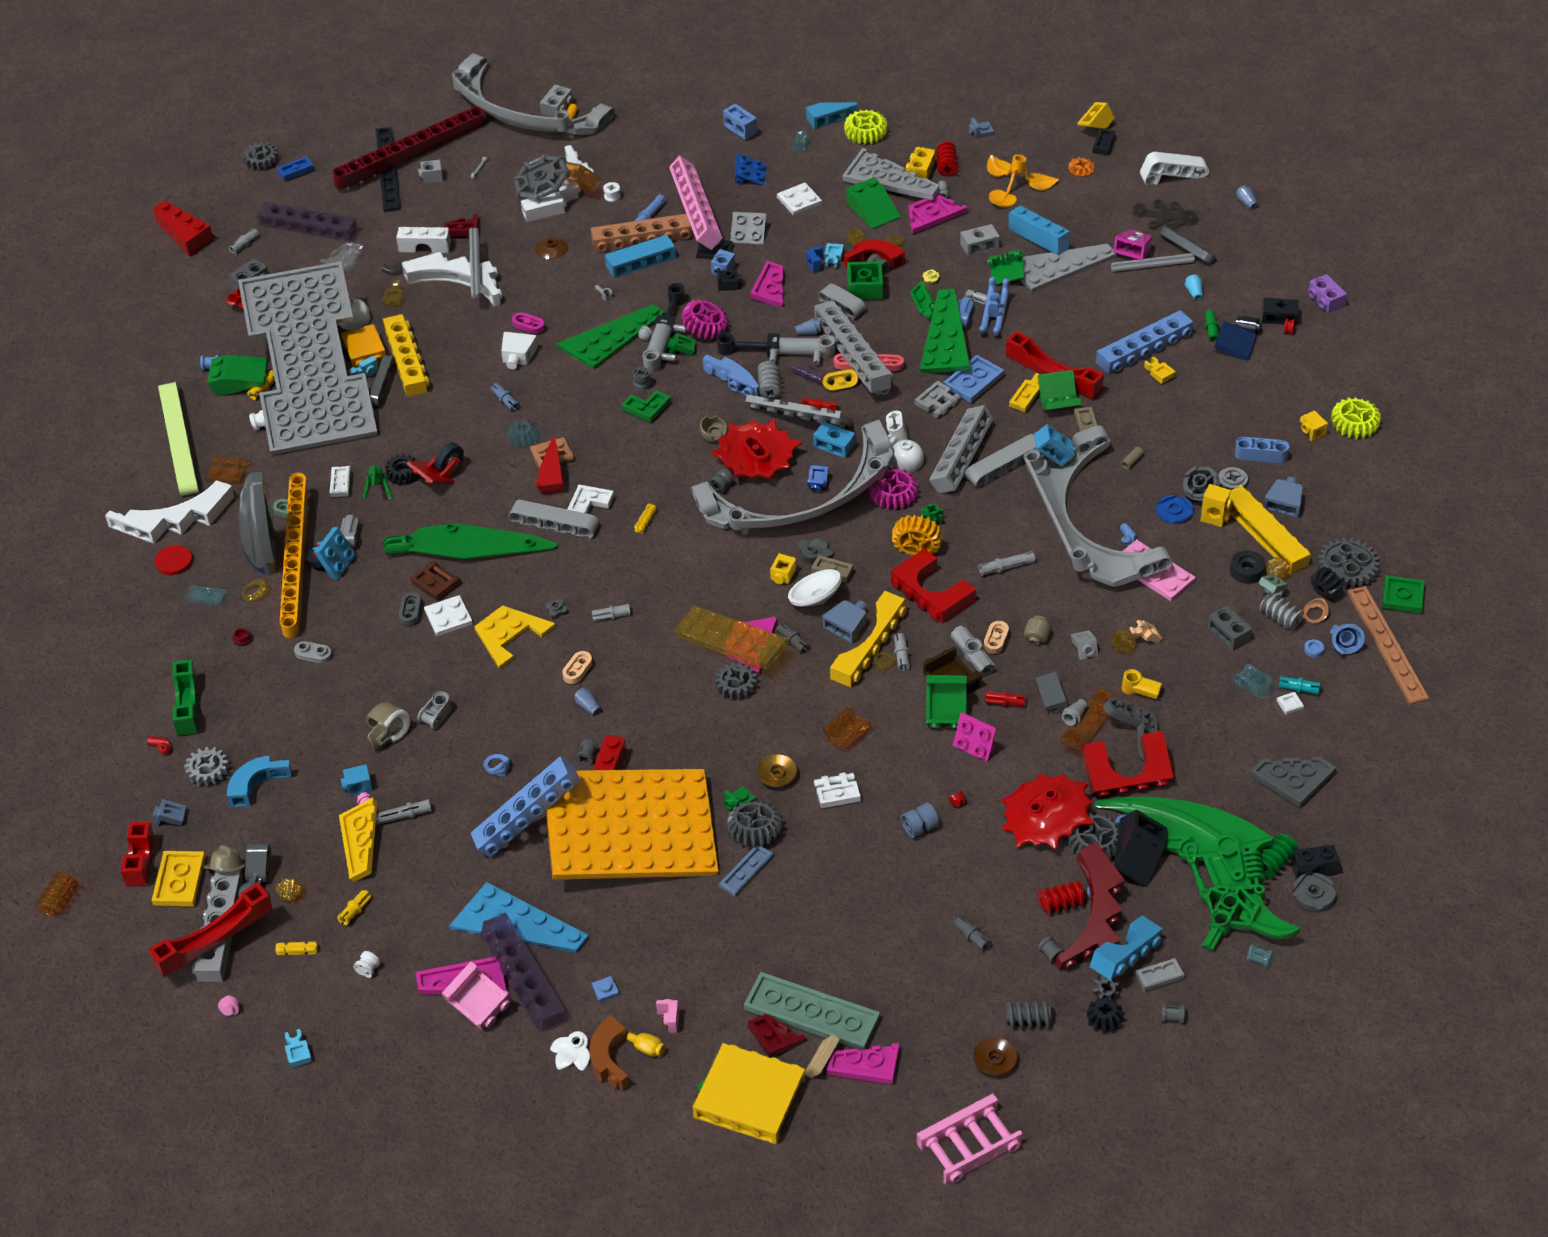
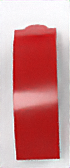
(885, 249)

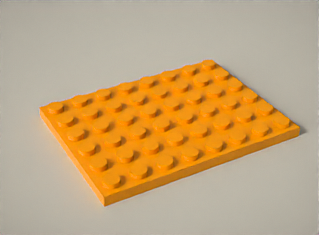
(633, 826)

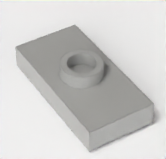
(1159, 974)

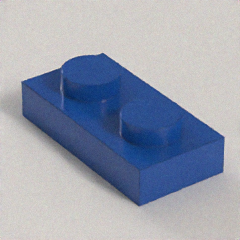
(295, 168)

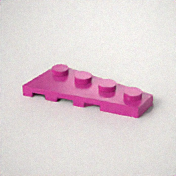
(436, 980)

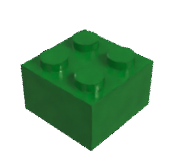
(865, 280)

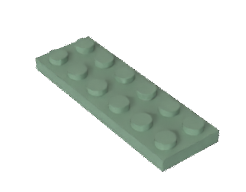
(812, 1010)

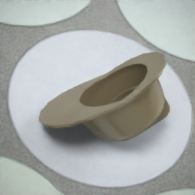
(225, 860)

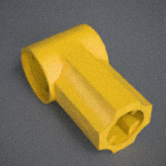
(1134, 683)

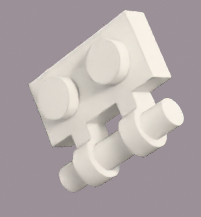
(837, 794)

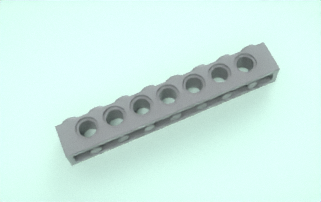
(853, 347)

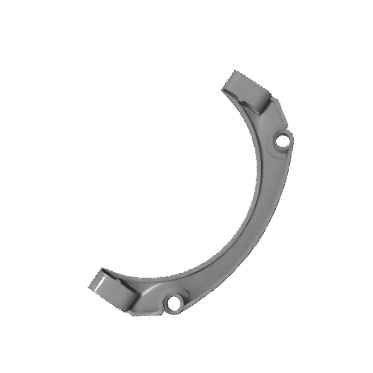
(468, 82)
(873, 464)

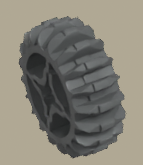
(754, 823)
(1102, 831)

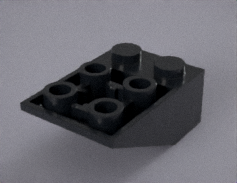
(1139, 846)

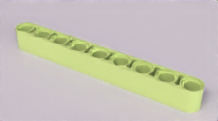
(178, 439)

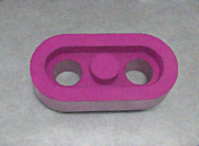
(530, 323)

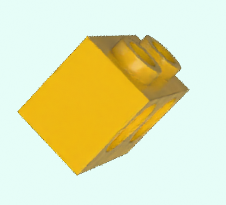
(921, 162)

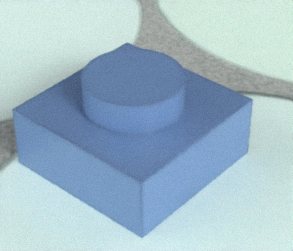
(605, 989)

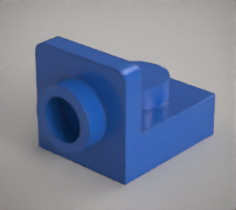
(814, 258)

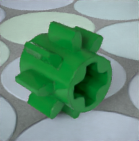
(933, 512)

